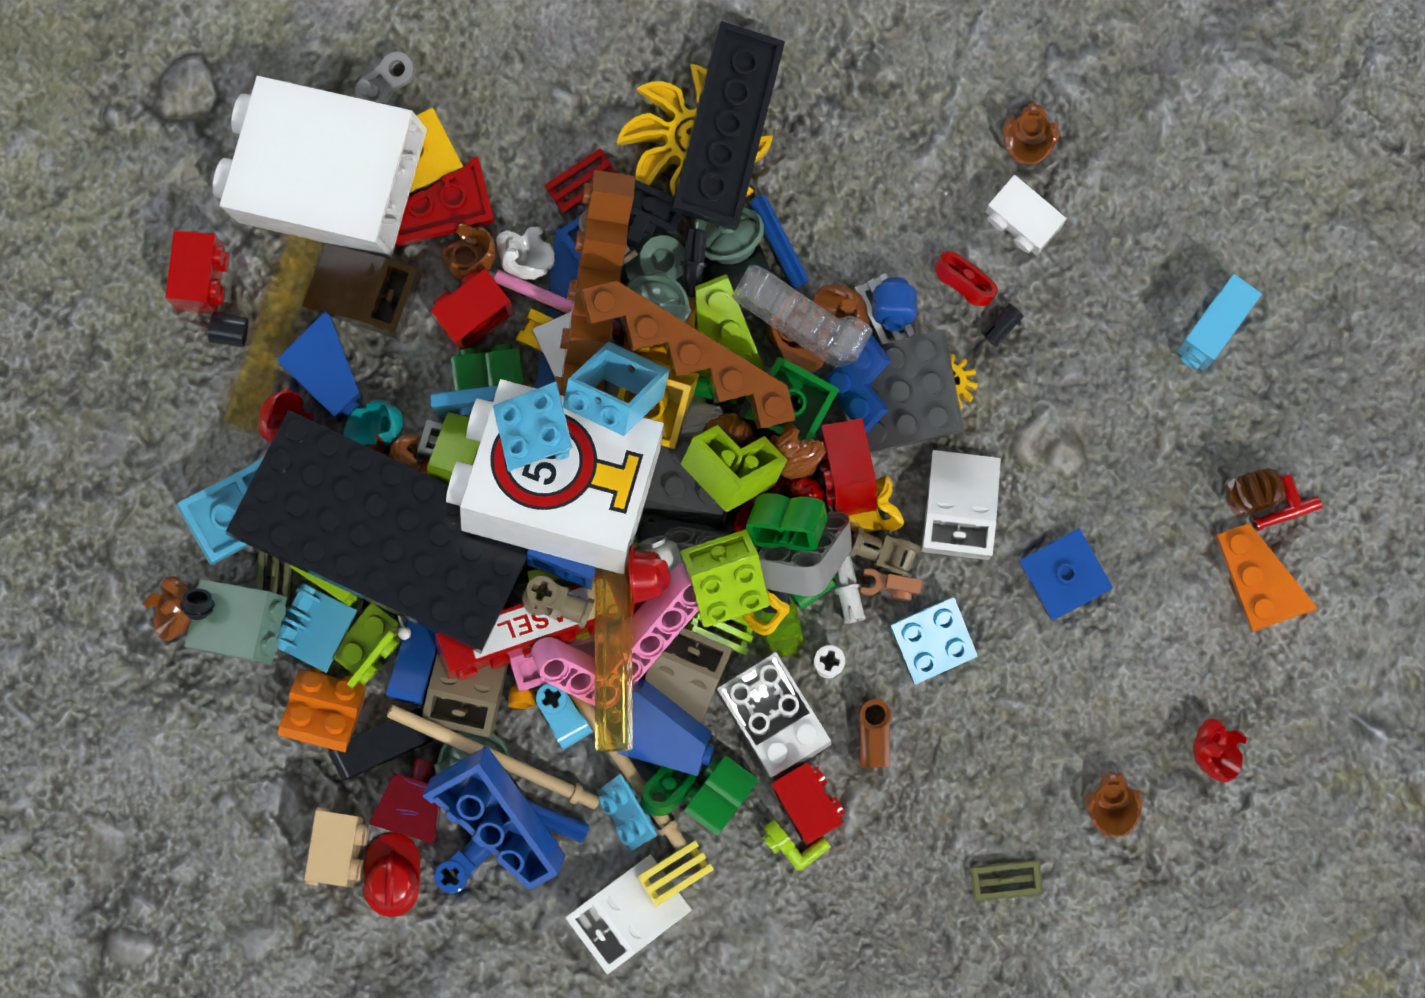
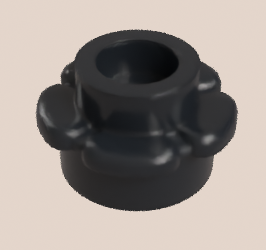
(197, 604)

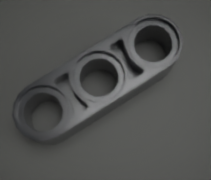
(377, 747)

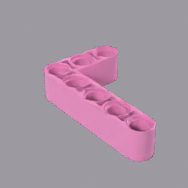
(652, 631)

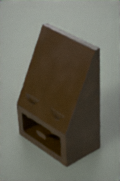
(363, 289)

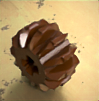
(1255, 492)

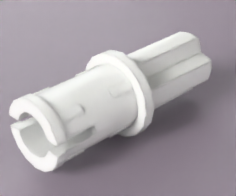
(849, 592)

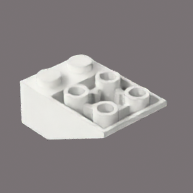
(961, 505)
(774, 716)
(624, 918)

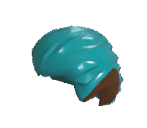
(375, 425)

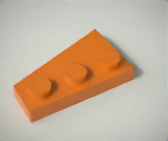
(1260, 579)

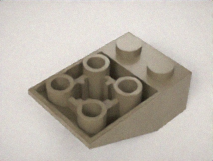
(690, 671)
(465, 704)

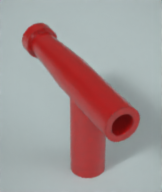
(1294, 509)

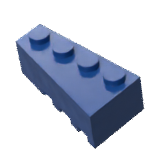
(498, 816)

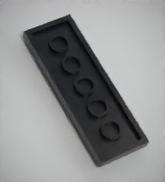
(727, 126)

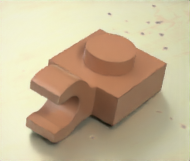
(899, 586)

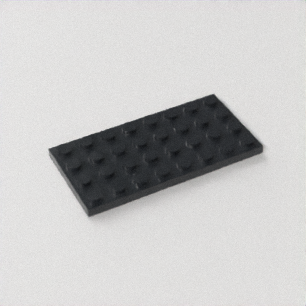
(375, 532)

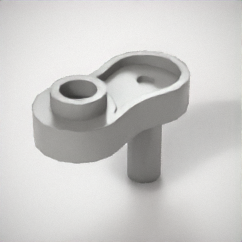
(383, 82)

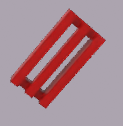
(570, 173)

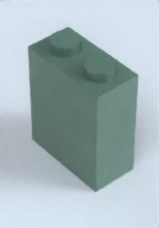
(241, 624)

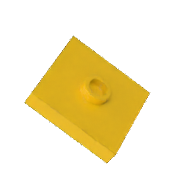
(436, 156)

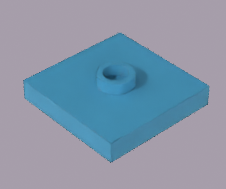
(460, 401)

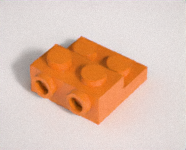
(322, 710)

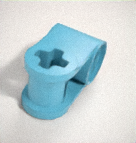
(565, 720)

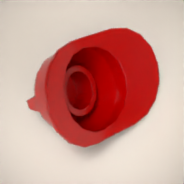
(647, 575)
(392, 875)

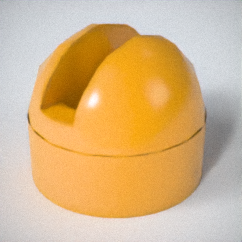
(521, 700)

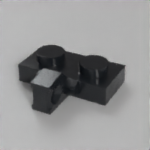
(650, 212)

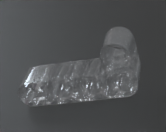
(800, 319)

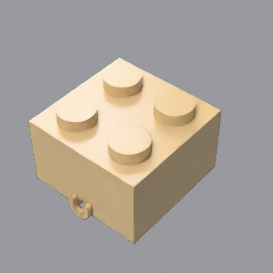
(336, 849)

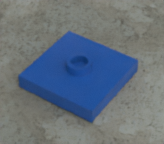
(1065, 574)

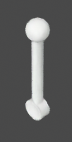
(403, 632)

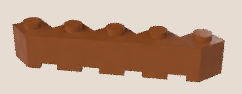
(600, 262)
(690, 351)

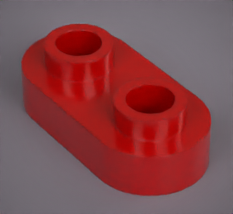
(965, 279)

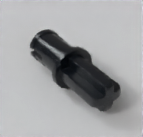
(694, 260)

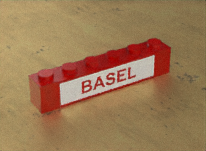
(513, 636)

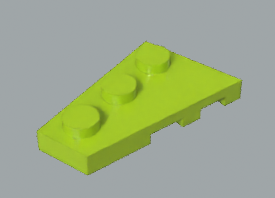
(723, 320)

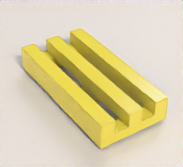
(698, 858)

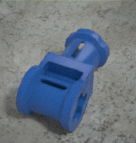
(466, 862)

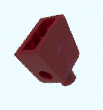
(404, 807)

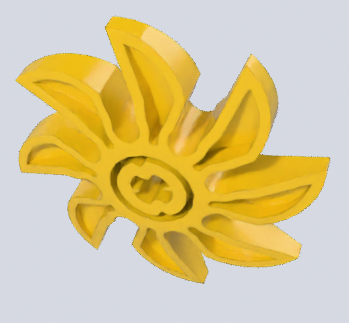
(674, 133)

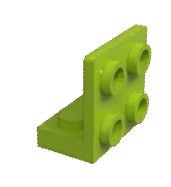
(726, 578)
(366, 642)

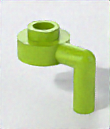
(779, 840)

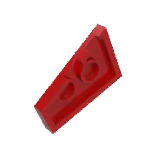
(441, 208)

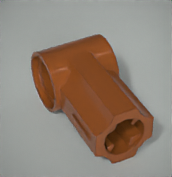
(874, 739)

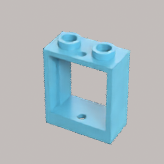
(1218, 323)
(613, 365)

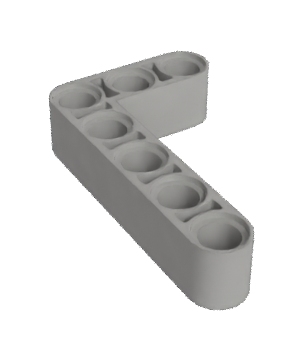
(787, 569)

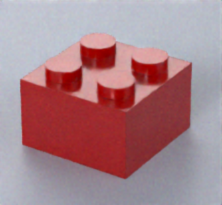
(196, 272)
(472, 309)
(848, 468)
(808, 803)

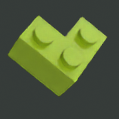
(451, 447)
(730, 472)

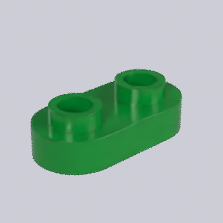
(665, 789)

